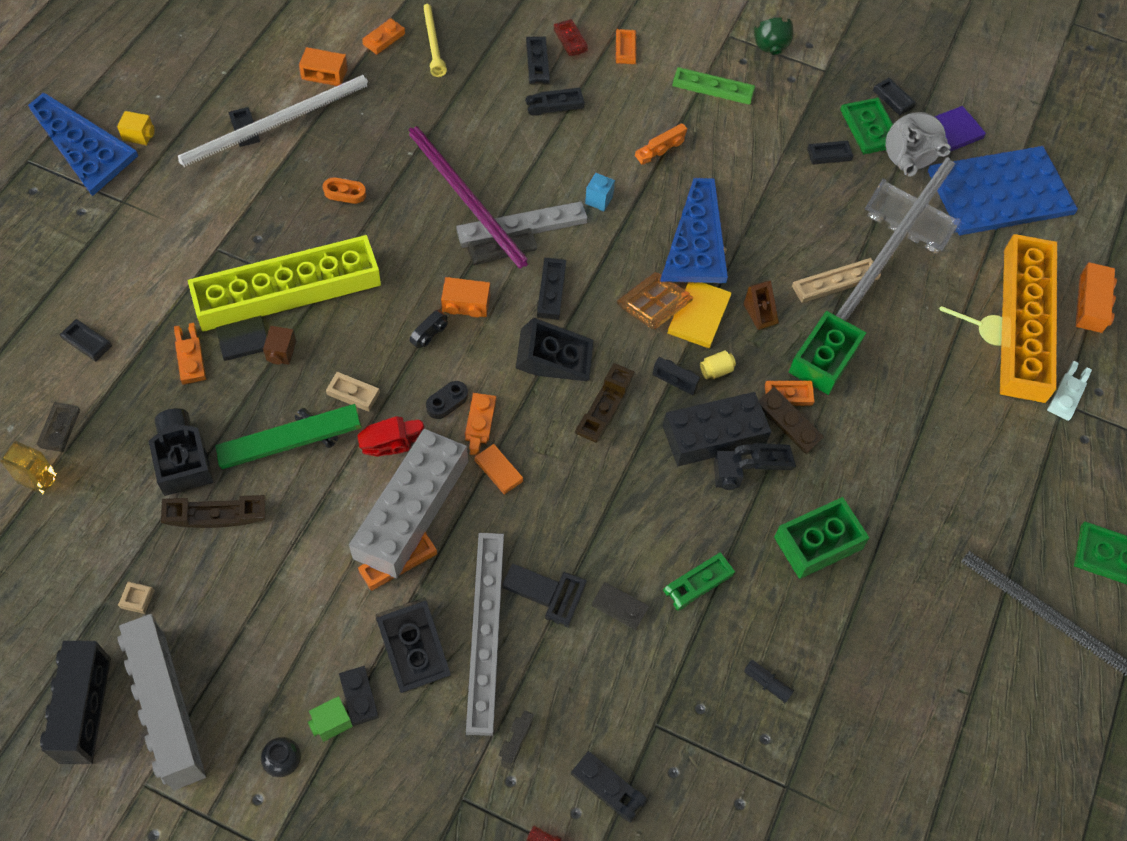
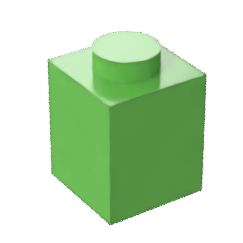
(329, 719)

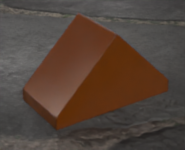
(761, 305)

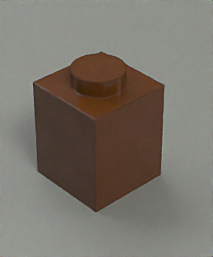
(279, 345)

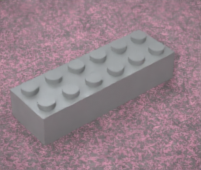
(409, 503)
(161, 703)

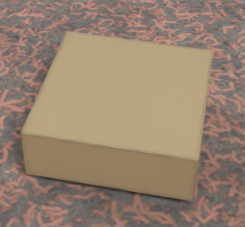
(136, 597)

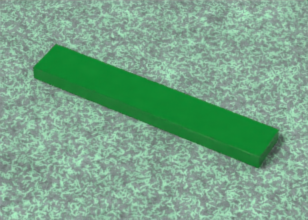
(288, 436)

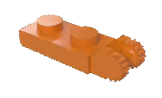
(189, 356)

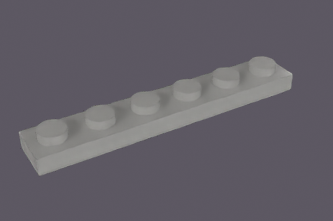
(537, 221)

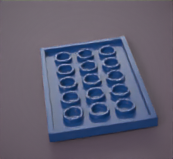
(1004, 190)

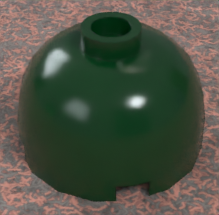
(774, 35)

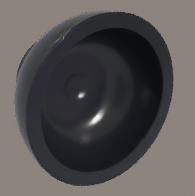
(280, 757)

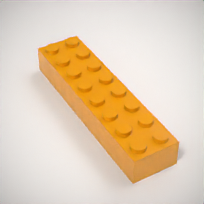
(1029, 319)

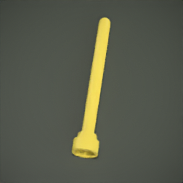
(437, 66)

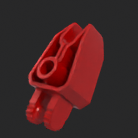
(389, 436)

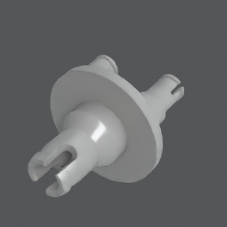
(916, 142)

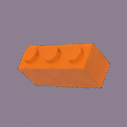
(1096, 297)

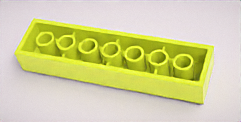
(284, 282)

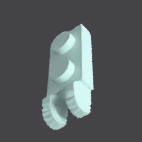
(1069, 392)

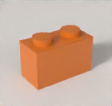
(323, 66)
(465, 297)

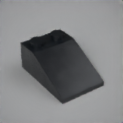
(553, 352)
(412, 644)

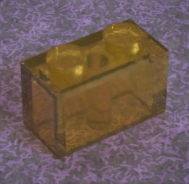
(29, 467)

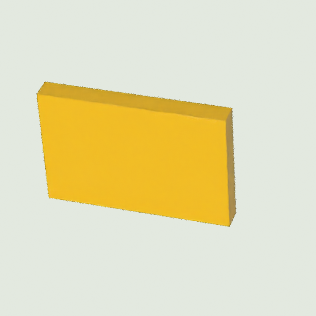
(702, 316)

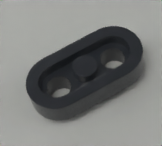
(428, 329)
(448, 399)

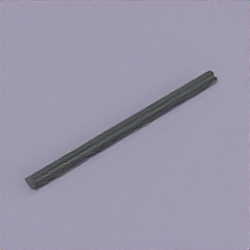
(1046, 611)

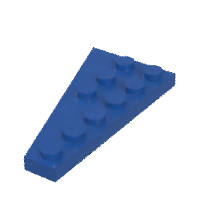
(85, 146)
(698, 241)

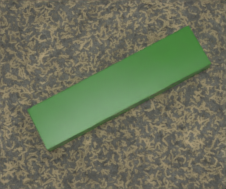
(713, 85)

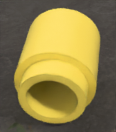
(717, 365)

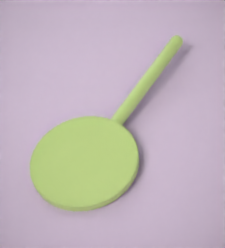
(989, 327)

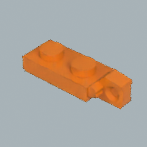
(661, 144)
(480, 421)

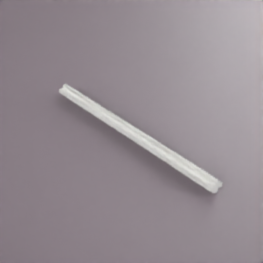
(273, 119)

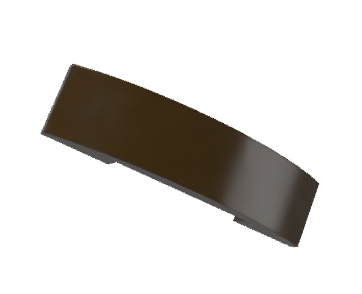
(605, 404)
(213, 513)

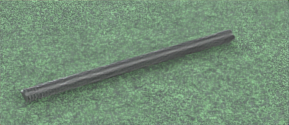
(894, 241)

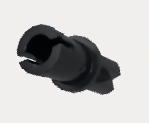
(768, 681)

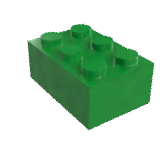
(827, 352)
(821, 537)

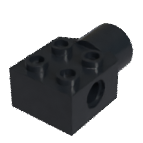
(179, 453)

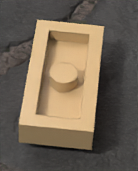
(352, 391)

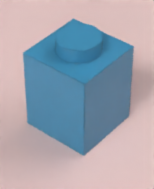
(599, 191)

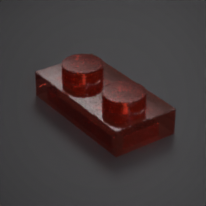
(570, 38)

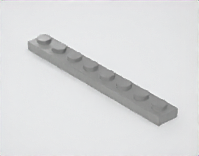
(485, 635)

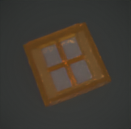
(654, 301)

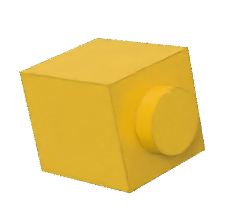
(135, 128)

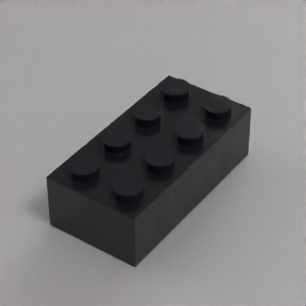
(715, 426)
(76, 703)

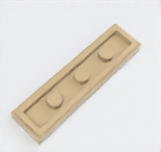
(831, 281)

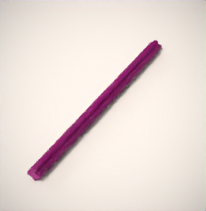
(468, 197)

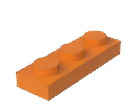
(423, 552)

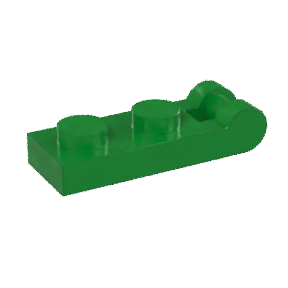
(699, 581)

